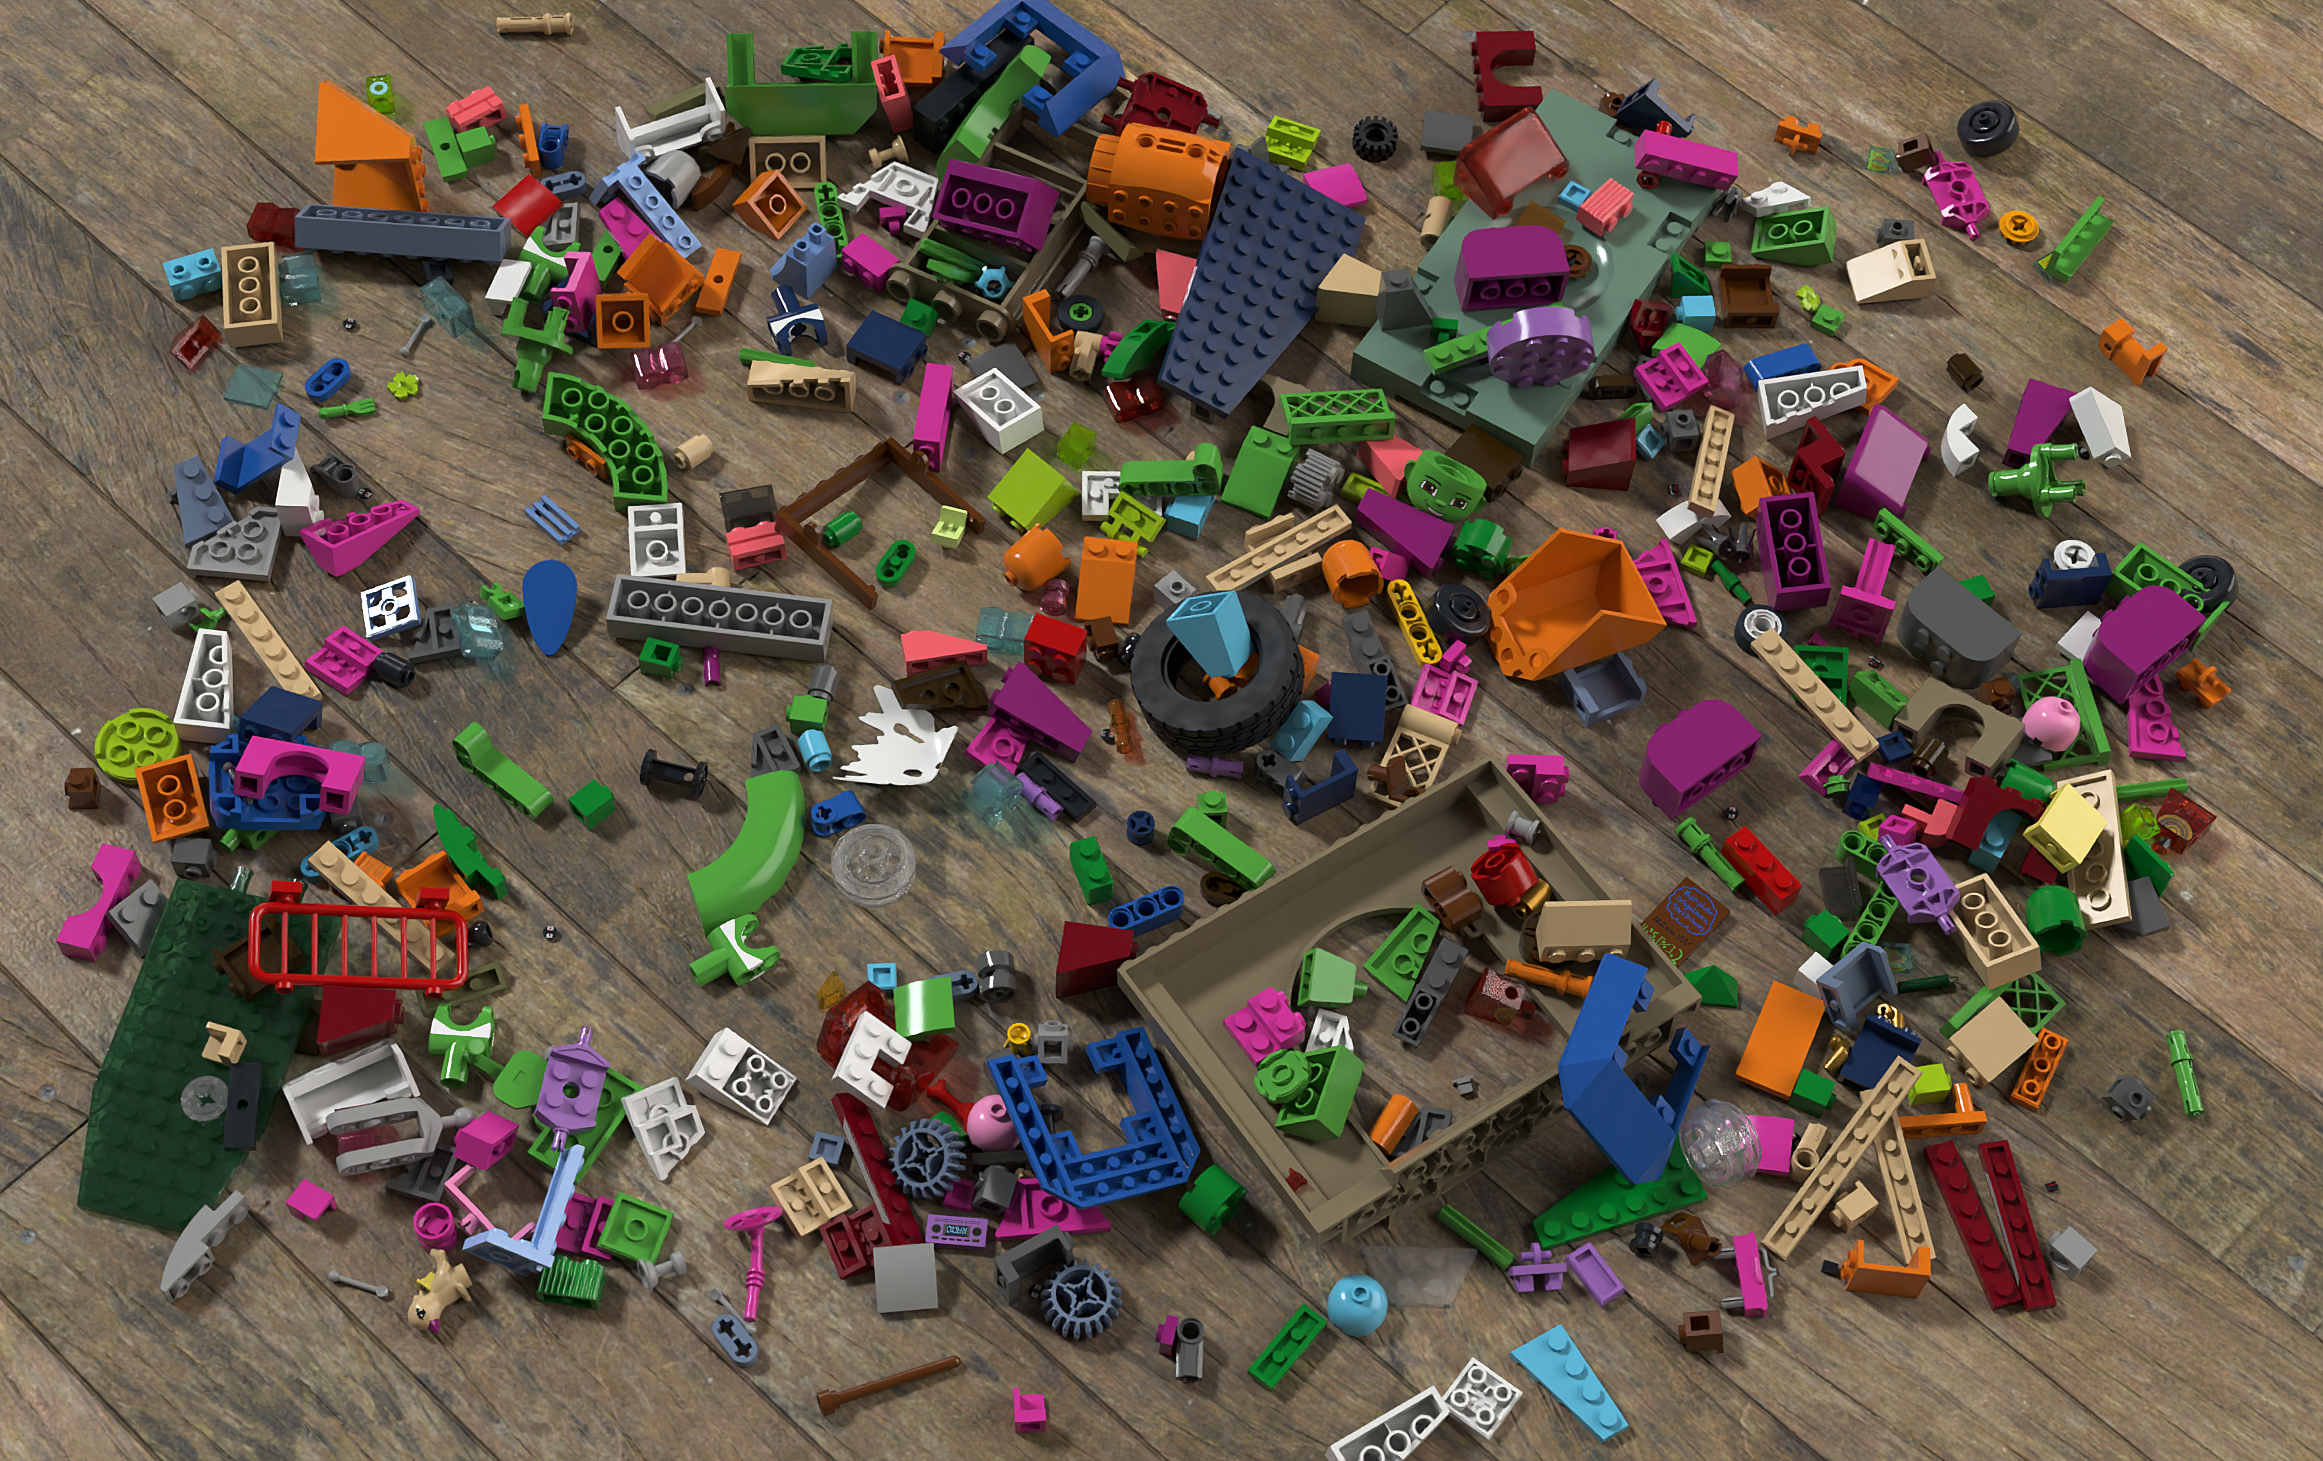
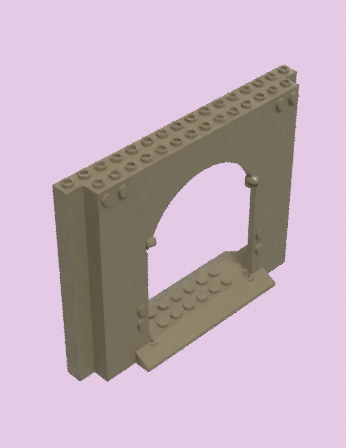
(1379, 870)

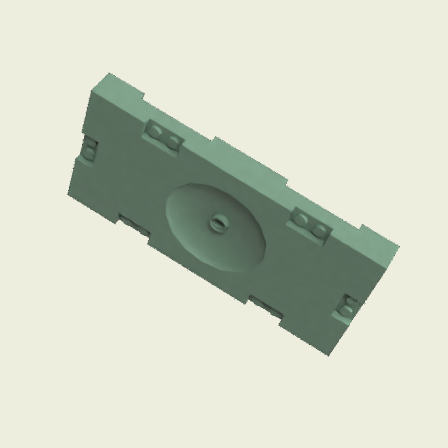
(1624, 267)

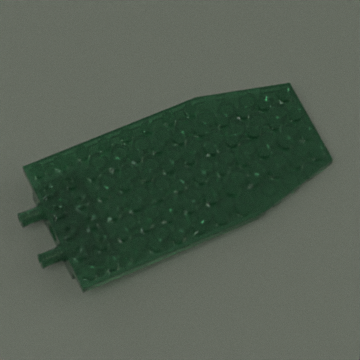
(140, 1147)

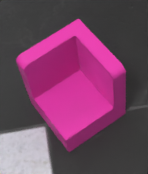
(1390, 564)
(1900, 829)
(310, 1201)
(1028, 1412)

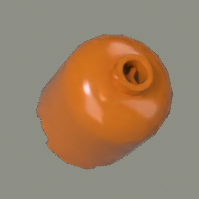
(1034, 559)
(1351, 573)

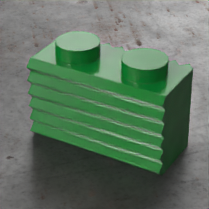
(1091, 870)
(572, 1283)

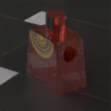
(2180, 823)
(1497, 999)

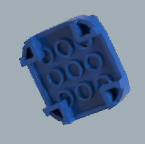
(287, 804)

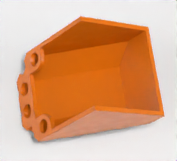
(371, 154)
(1570, 607)

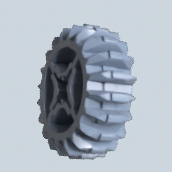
(916, 1140)
(1101, 1311)

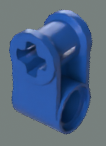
(553, 145)
(838, 813)

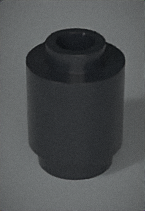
(394, 669)

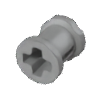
(1522, 827)

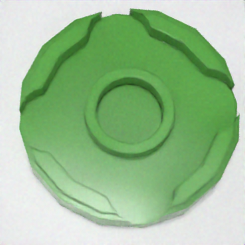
(1282, 1076)

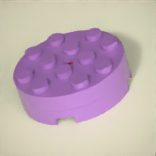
(1540, 346)

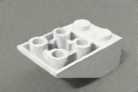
(740, 1077)

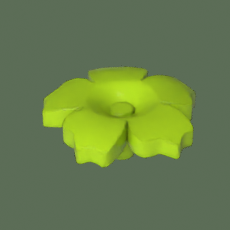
(1809, 299)
(403, 385)

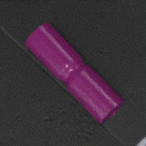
(711, 665)

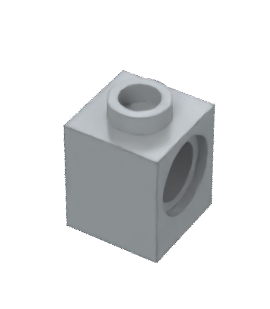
(177, 605)
(2069, 1252)

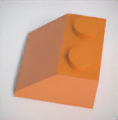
(770, 205)
(622, 320)
(1758, 480)

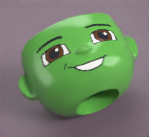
(1444, 487)

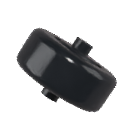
(1988, 128)
(2214, 574)
(1457, 614)

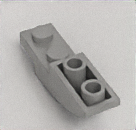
(192, 1251)

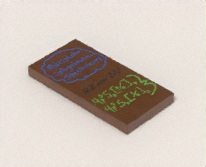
(1684, 921)

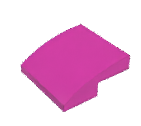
(1339, 184)
(1671, 377)
(343, 660)
(1444, 693)
(1776, 1143)
(584, 1227)

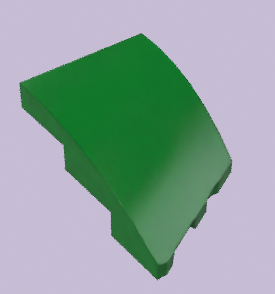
(1829, 665)

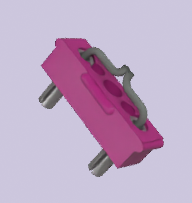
(1750, 1276)

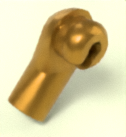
(1891, 1014)
(1839, 1056)

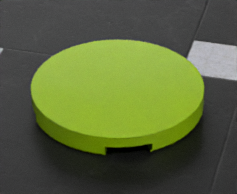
(135, 741)

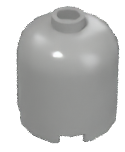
(674, 176)

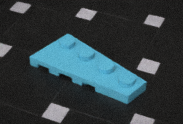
(1570, 1380)

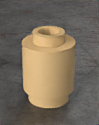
(693, 452)

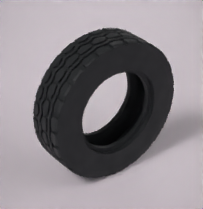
(1228, 723)

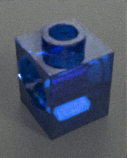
(1862, 797)

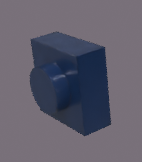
(1893, 748)

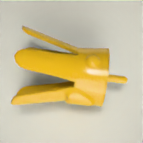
(1019, 1037)

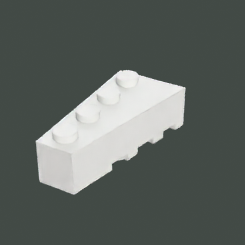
(1793, 399)
(207, 693)
(1394, 1433)

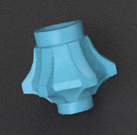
(997, 275)

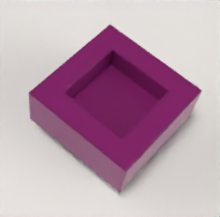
(1166, 1335)

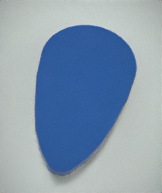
(549, 603)

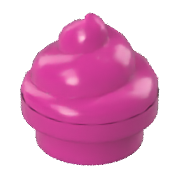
(1323, 694)

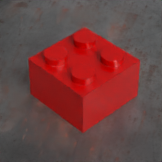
(1055, 649)

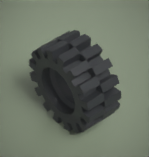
(1372, 149)

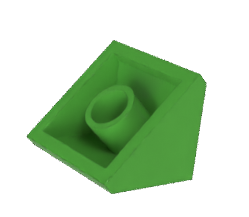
(1877, 697)

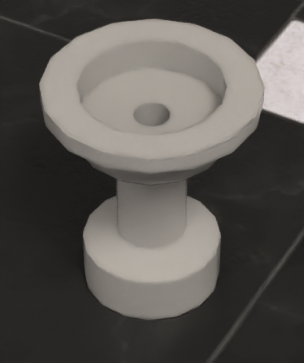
(650, 1273)

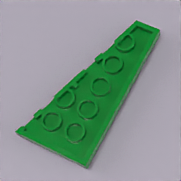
(1612, 1203)

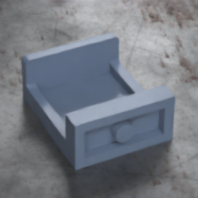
(1604, 689)
(1855, 983)

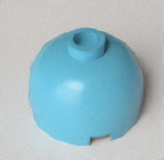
(1357, 1305)

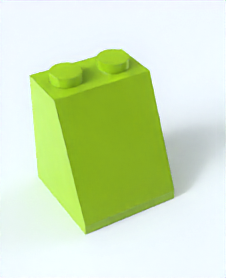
(1032, 492)

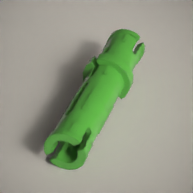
(2183, 1067)

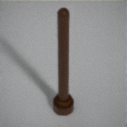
(830, 1400)

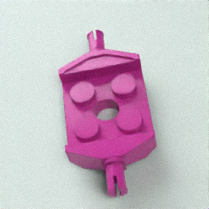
(1958, 209)

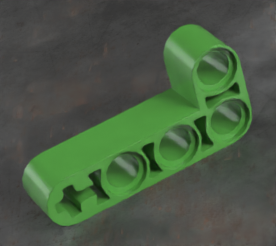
(1175, 477)
(499, 773)
(1219, 848)

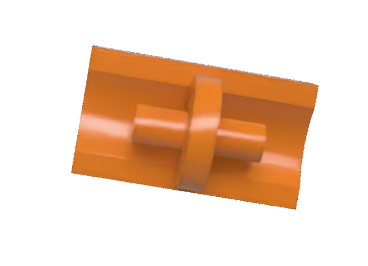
(1798, 137)
(2203, 683)

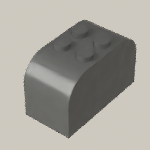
(1955, 632)

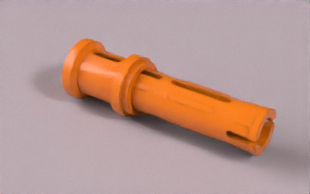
(1562, 981)

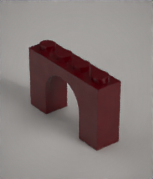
(1496, 50)
(1977, 808)

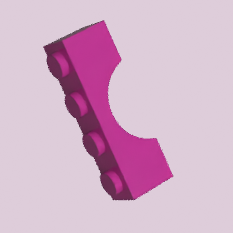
(86, 934)

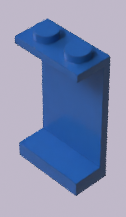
(245, 464)

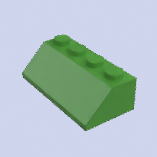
(2147, 568)

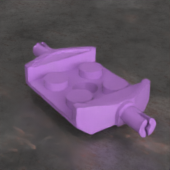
(1924, 900)
(586, 1072)

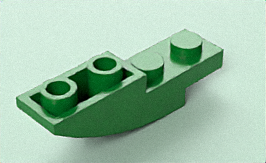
(1138, 348)
(463, 853)

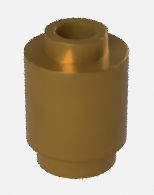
(1533, 899)

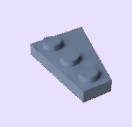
(199, 502)

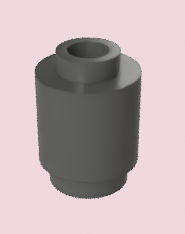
(824, 683)

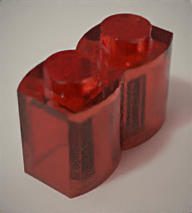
(273, 224)
(1133, 398)

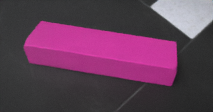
(1829, 762)

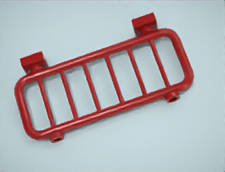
(430, 905)

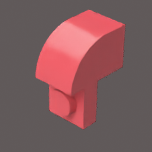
(1931, 827)

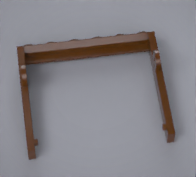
(826, 491)

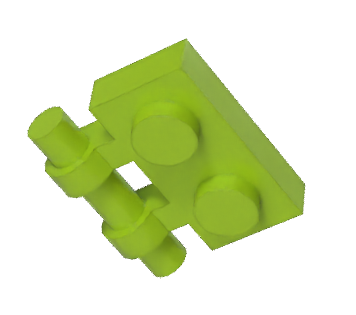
(1135, 516)

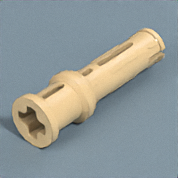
(546, 24)

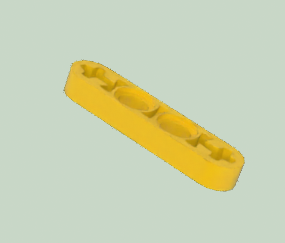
(1414, 624)

